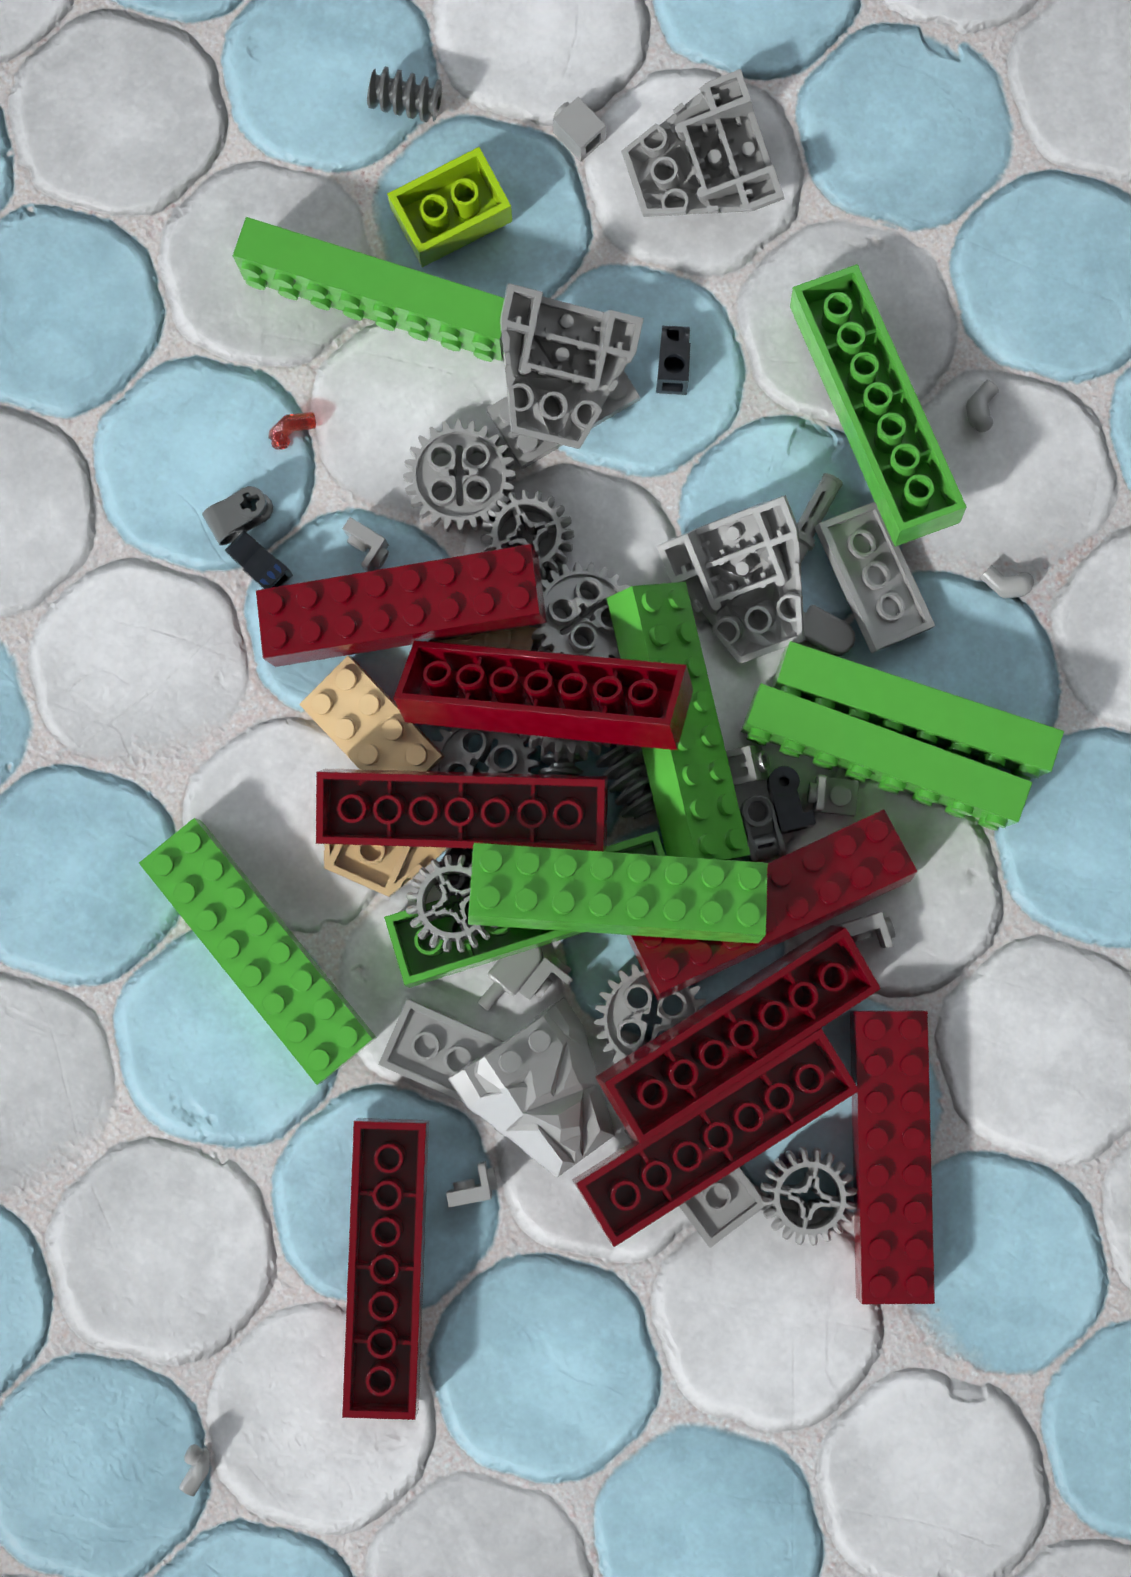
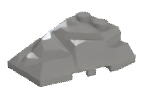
(704, 156)
(561, 363)
(744, 577)
(541, 1090)

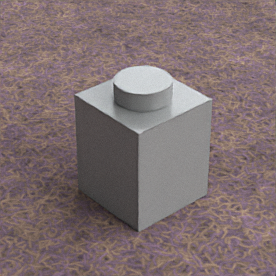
(578, 128)

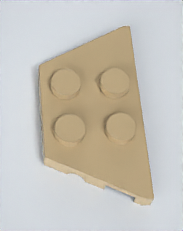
(379, 867)

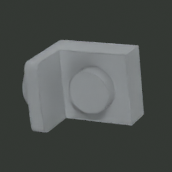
(364, 538)
(748, 764)
(833, 795)
(861, 928)
(539, 980)
(467, 1192)

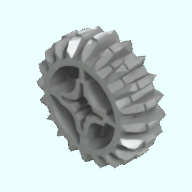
(517, 509)
(439, 910)
(806, 1212)

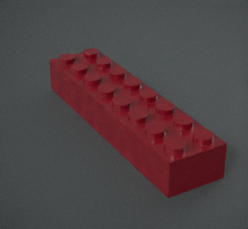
(401, 606)
(545, 694)
(460, 809)
(801, 893)
(737, 1033)
(715, 1139)
(892, 1157)
(385, 1269)

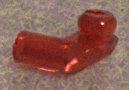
(287, 425)

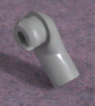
(978, 409)
(1008, 586)
(200, 1463)

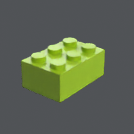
(450, 207)

